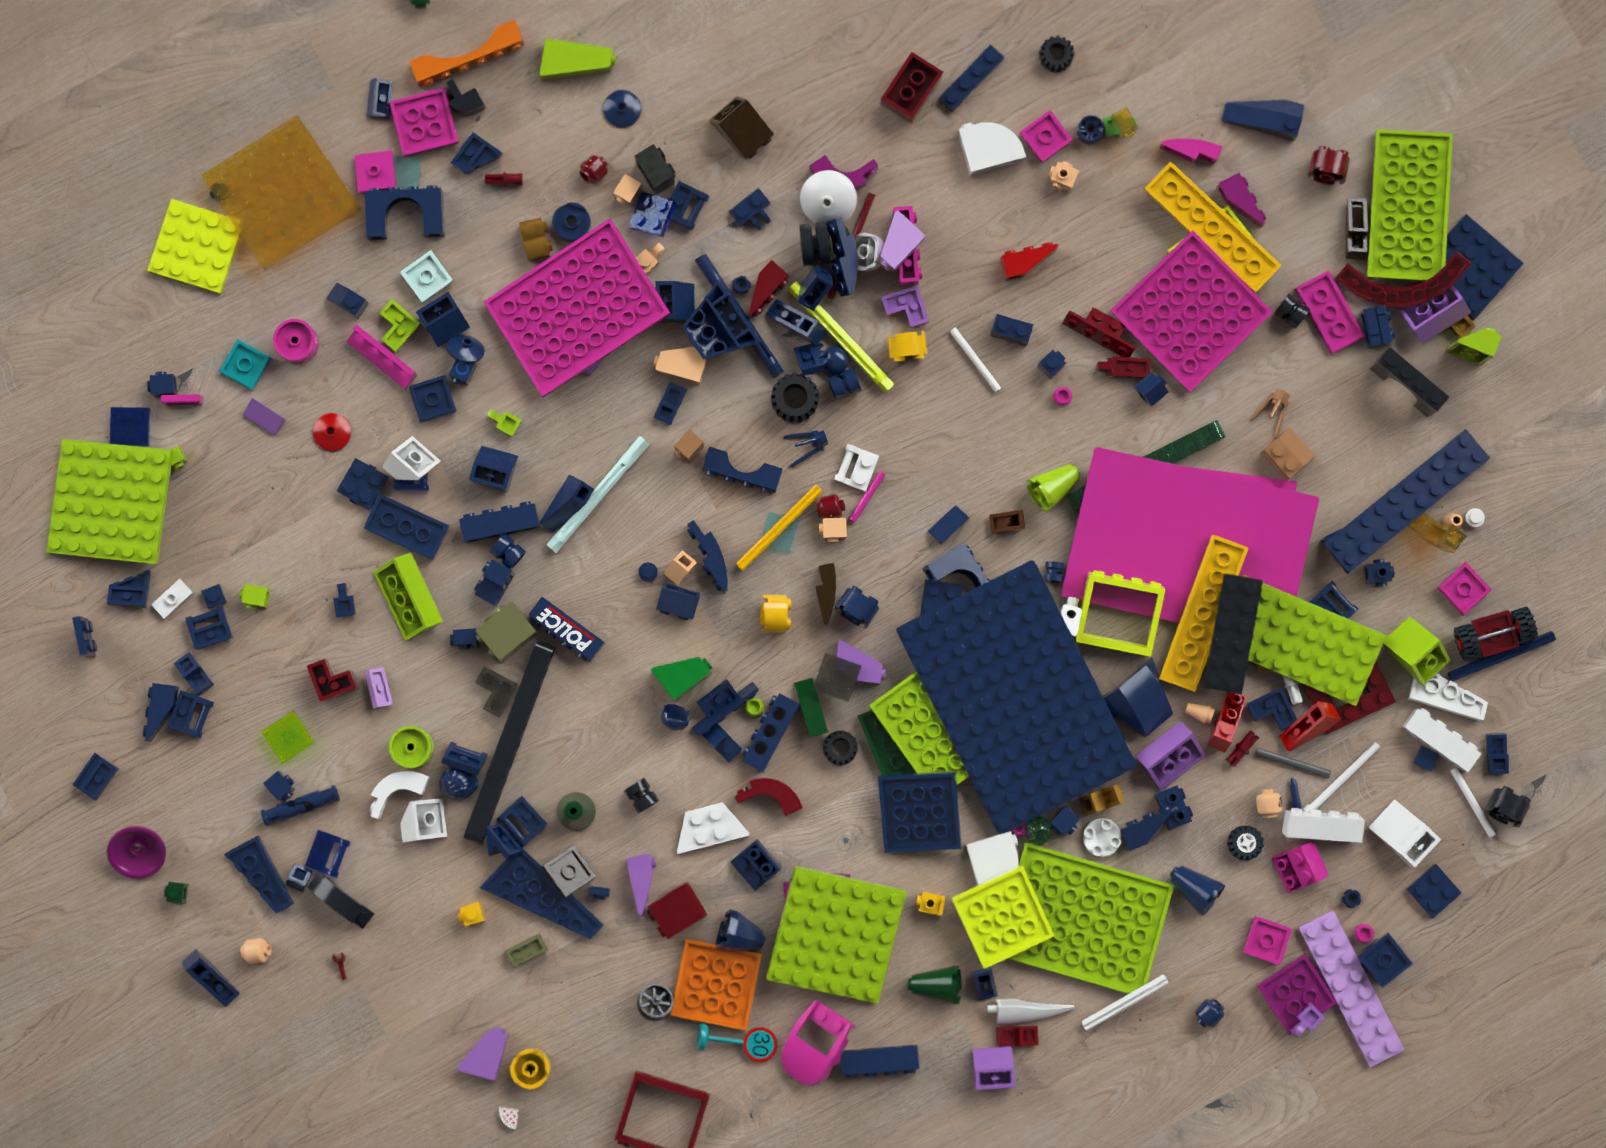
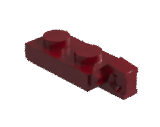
(1125, 367)

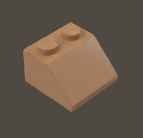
(1288, 454)

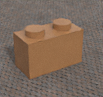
(688, 447)

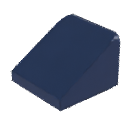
(298, 877)

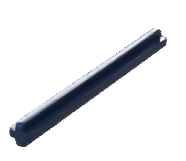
(1500, 657)

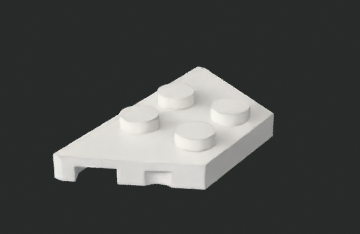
(709, 827)

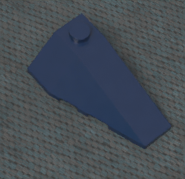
(1271, 117)

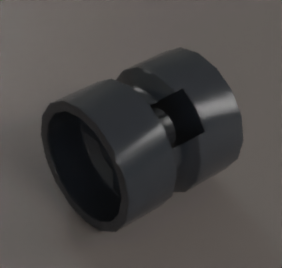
(1292, 311)
(645, 801)

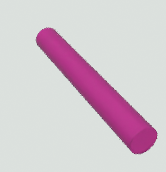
(867, 496)

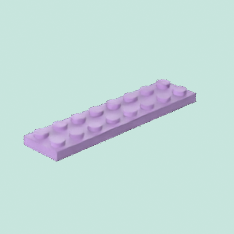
(1351, 988)

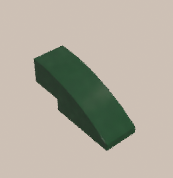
(811, 708)

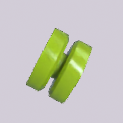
(422, 750)

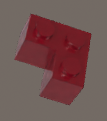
(328, 685)

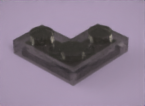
(500, 688)

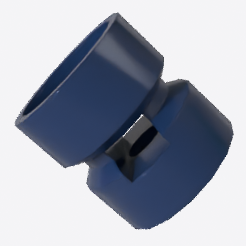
(844, 384)
(507, 551)

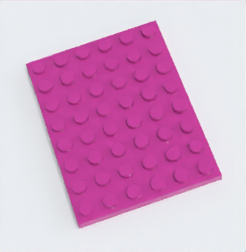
(577, 307)

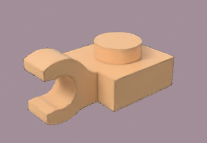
(648, 259)

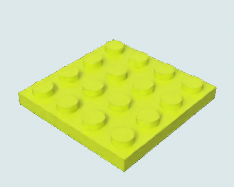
(195, 247)
(1002, 916)

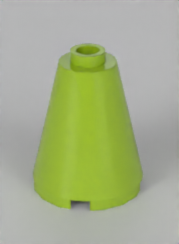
(1052, 485)

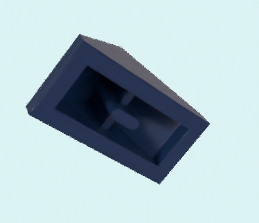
(984, 983)

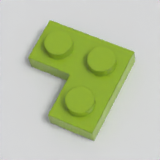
(403, 325)

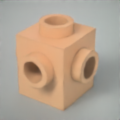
(1066, 182)

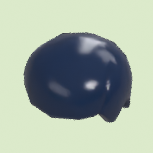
(838, 360)
(675, 717)

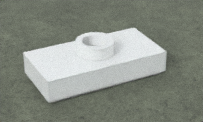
(172, 598)

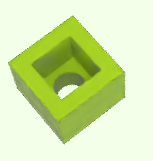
(178, 458)

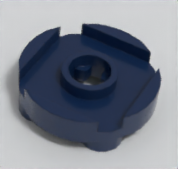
(567, 212)

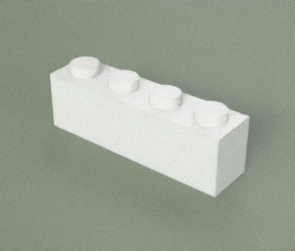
(1441, 740)
(1323, 825)

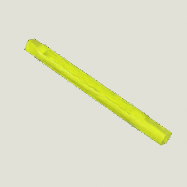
(847, 343)

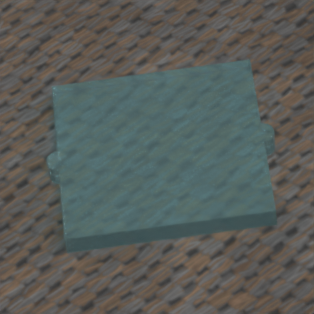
(407, 171)
(786, 538)

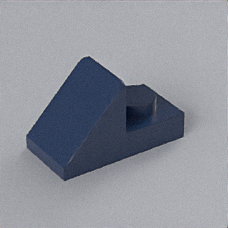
(722, 742)
(501, 842)

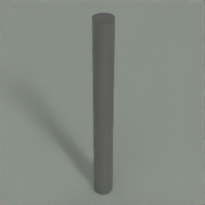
(1293, 762)

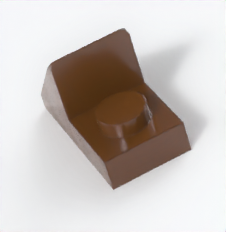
(1007, 522)

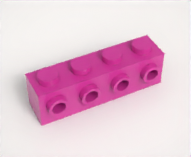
(908, 271)

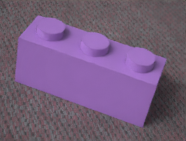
(1435, 314)
(1170, 755)

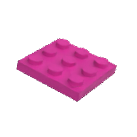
(424, 122)

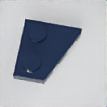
(130, 592)

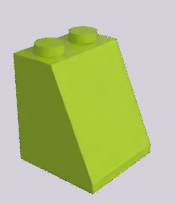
(1416, 650)

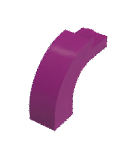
(856, 177)

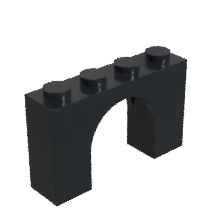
(1428, 395)

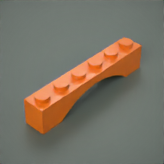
(430, 68)

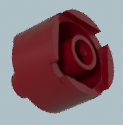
(1329, 165)

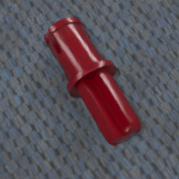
(504, 179)

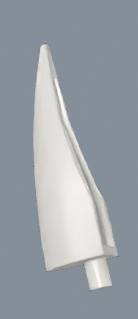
(1018, 1011)

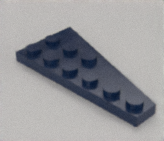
(529, 887)

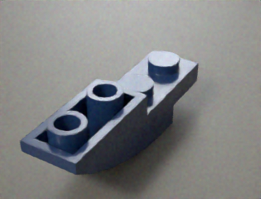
(845, 264)
(714, 563)

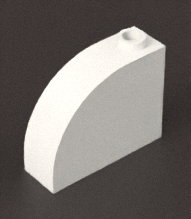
(989, 147)
(993, 856)

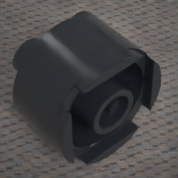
(1507, 806)

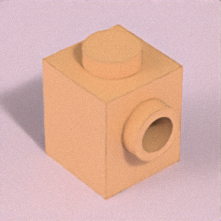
(627, 190)
(833, 529)
(680, 568)

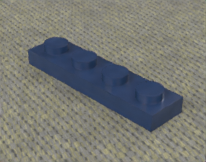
(971, 78)

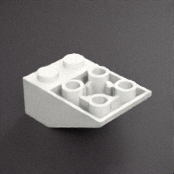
(1404, 834)

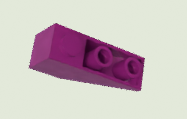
(1237, 196)

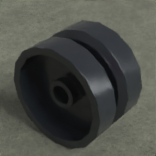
(815, 243)

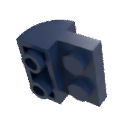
(756, 865)

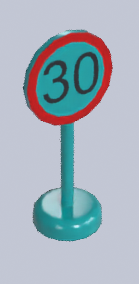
(758, 1043)

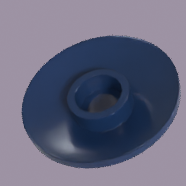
(624, 117)
(465, 348)

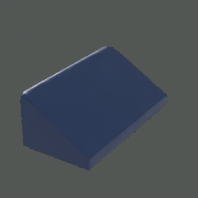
(379, 96)
(948, 524)

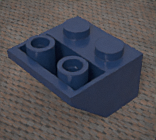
(678, 298)
(443, 319)
(493, 468)

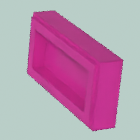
(195, 399)

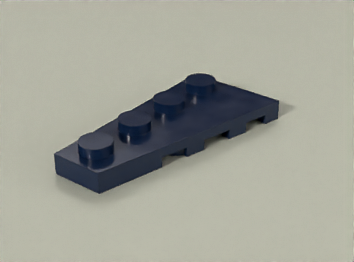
(257, 866)

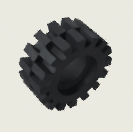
(1052, 64)
(840, 759)

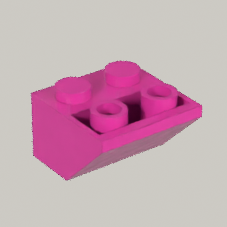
(1300, 866)

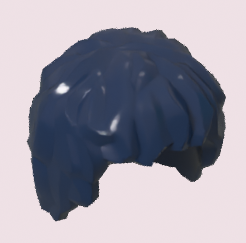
(458, 783)

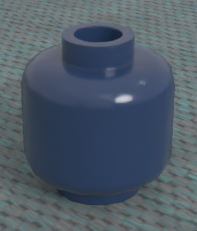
(1210, 1013)

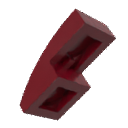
(1017, 1036)

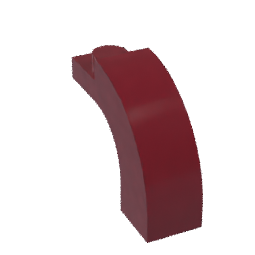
(781, 792)

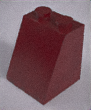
(676, 911)

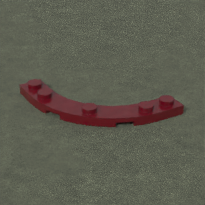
(1406, 295)

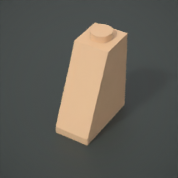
(681, 364)

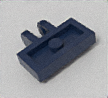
(751, 207)

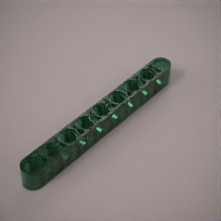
(1171, 452)

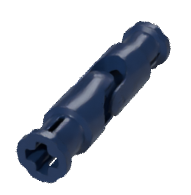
(295, 807)

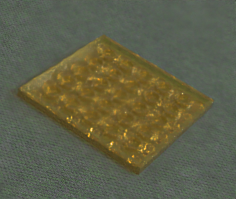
(280, 192)

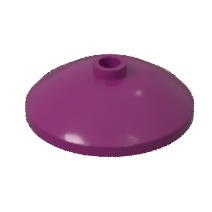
(133, 860)

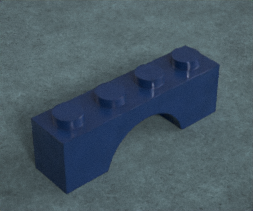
(766, 477)

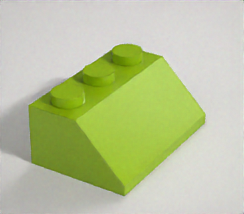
(1476, 347)

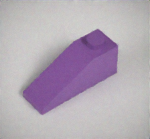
(641, 875)

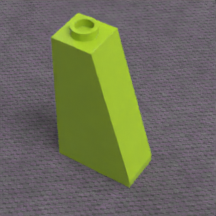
(572, 59)

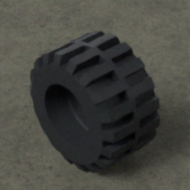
(794, 414)

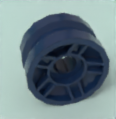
(1096, 124)

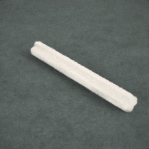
(1125, 1002)

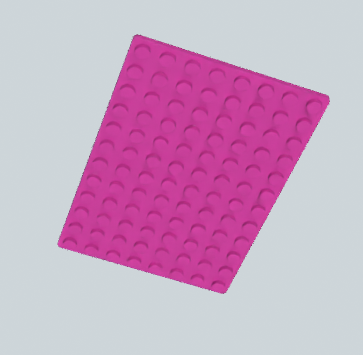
(1157, 522)

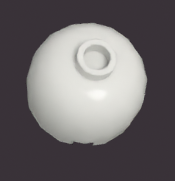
(868, 251)

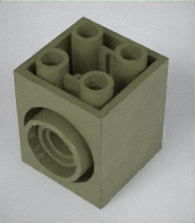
(505, 632)

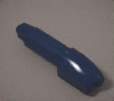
(1296, 801)

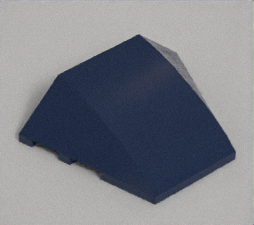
(719, 325)
(1141, 700)

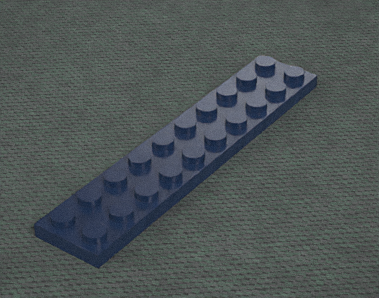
(1406, 501)

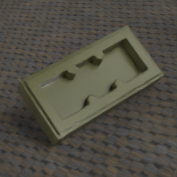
(526, 950)

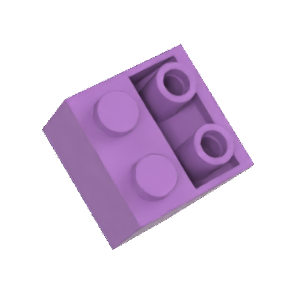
(993, 1068)

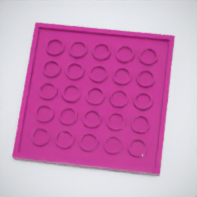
(1191, 311)

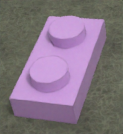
(378, 687)

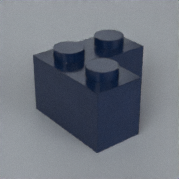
(494, 583)

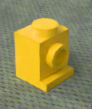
(938, 900)

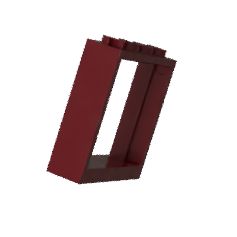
(625, 1140)

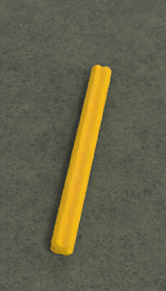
(779, 527)

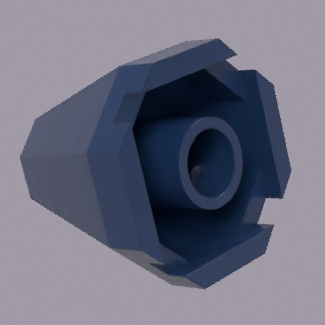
(739, 933)

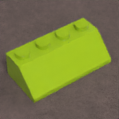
(408, 596)

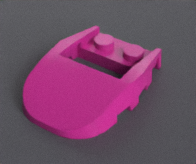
(805, 1061)

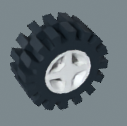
(1251, 844)

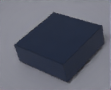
(1425, 758)

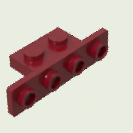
(1100, 329)

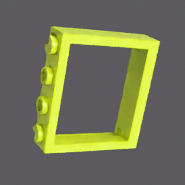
(1117, 580)

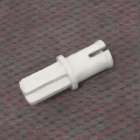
(1293, 690)

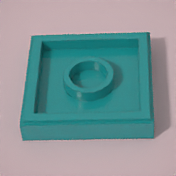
(245, 364)

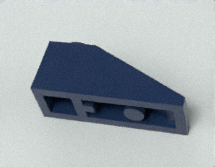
(796, 322)
(210, 977)

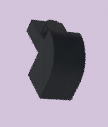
(464, 104)

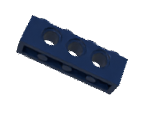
(789, 708)

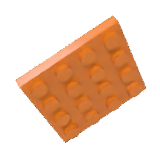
(716, 985)

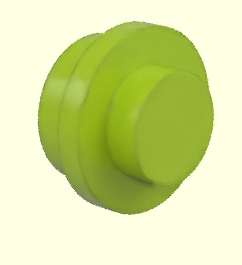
(754, 707)

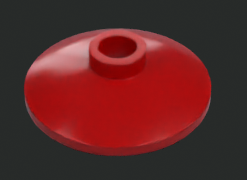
(333, 441)

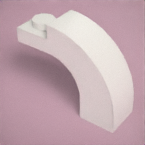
(397, 781)

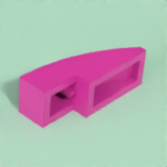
(1191, 149)

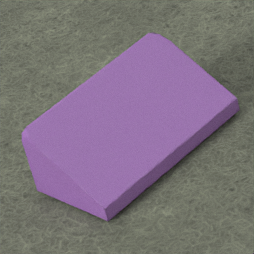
(264, 416)

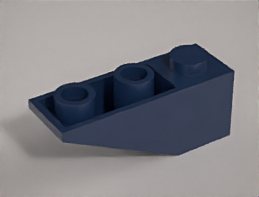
(567, 502)
(161, 706)
(1146, 830)

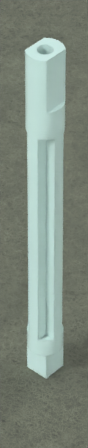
(598, 494)

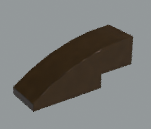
(1356, 228)
(826, 591)

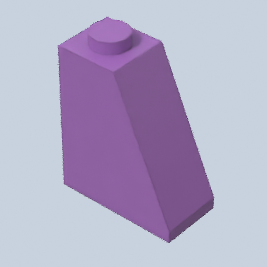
(870, 671)
(487, 1055)

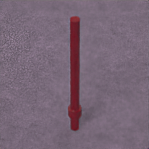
(857, 230)

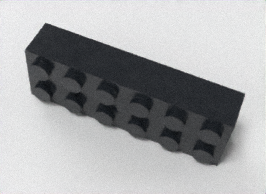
(1232, 633)

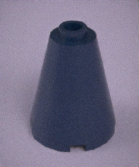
(1196, 888)

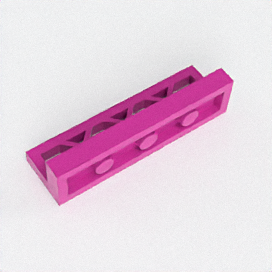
(381, 357)

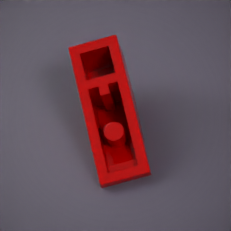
(1310, 725)

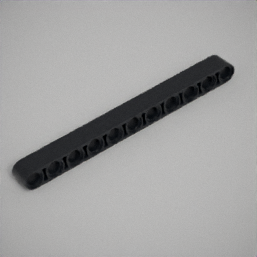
(509, 742)

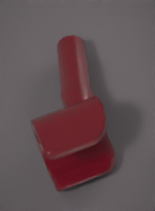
(340, 965)

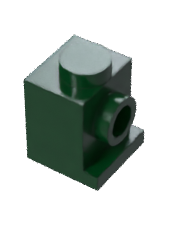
(176, 892)

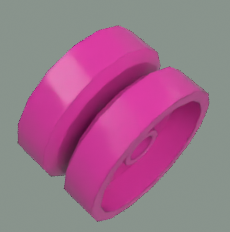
(307, 342)

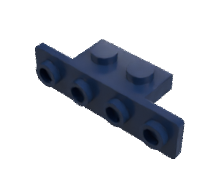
(720, 703)

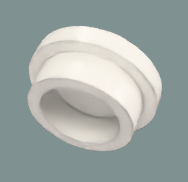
(1475, 517)

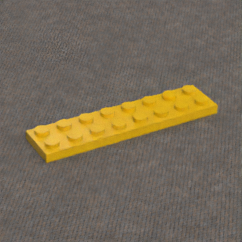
(1217, 229)
(1194, 632)

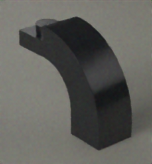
(340, 901)

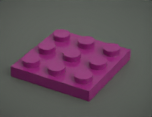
(1293, 990)

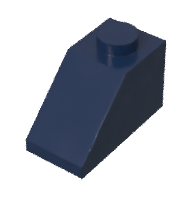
(347, 300)

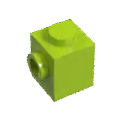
(255, 596)

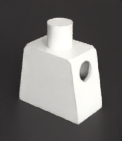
(1071, 610)

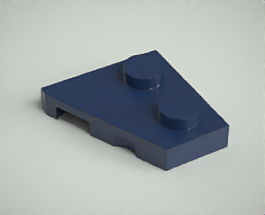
(475, 154)

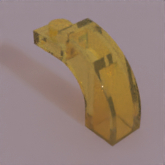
(1438, 535)

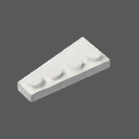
(1448, 697)

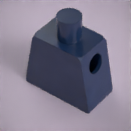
(819, 283)

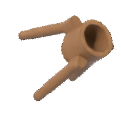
(1279, 400)

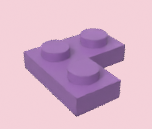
(908, 301)

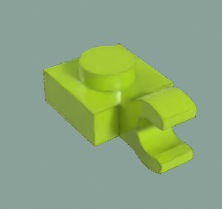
(506, 423)

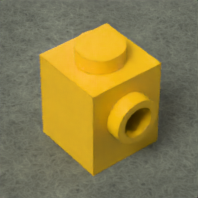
(471, 914)

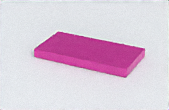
(1330, 312)

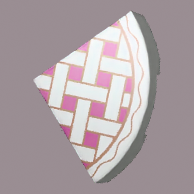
(509, 1116)

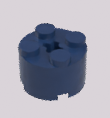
(857, 607)

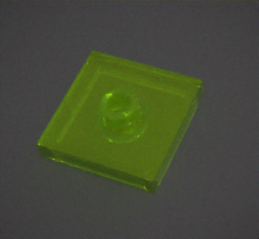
(287, 737)

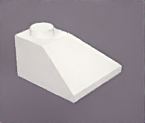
(410, 461)
(423, 820)

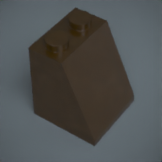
(742, 127)

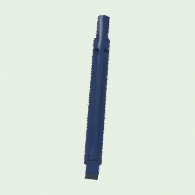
(761, 348)

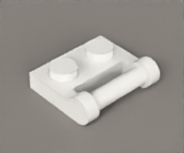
(862, 471)

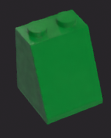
(682, 676)

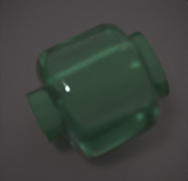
(1038, 830)

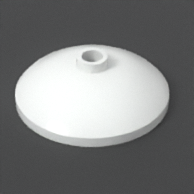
(829, 186)

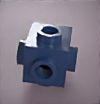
(1372, 573)

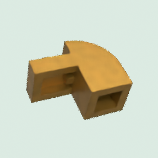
(1102, 799)

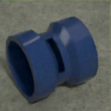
(1054, 572)

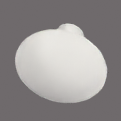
(1102, 837)

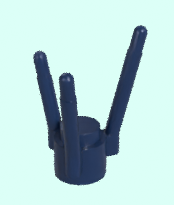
(817, 440)

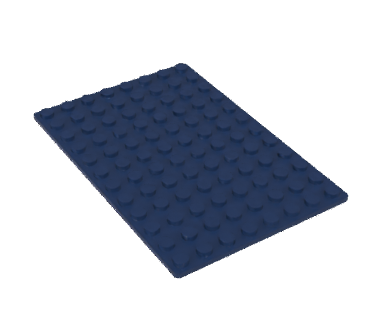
(1016, 697)

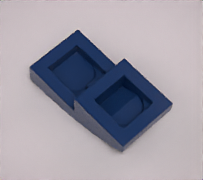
(670, 403)
(193, 673)
(1497, 753)

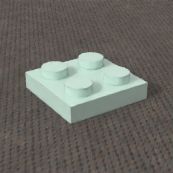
(426, 276)

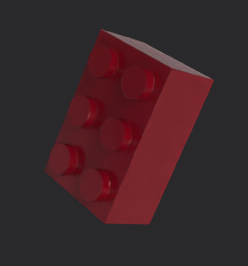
(911, 87)

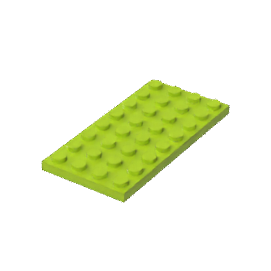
(1409, 205)
(1313, 645)

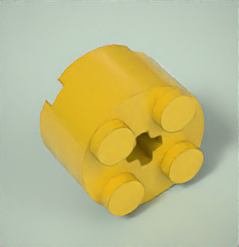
(907, 345)
(775, 614)
(526, 1078)

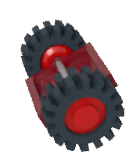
(1495, 633)

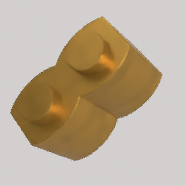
(535, 239)

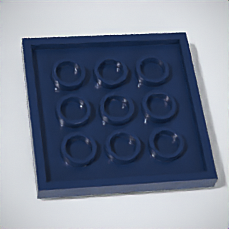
(1490, 264)
(920, 812)

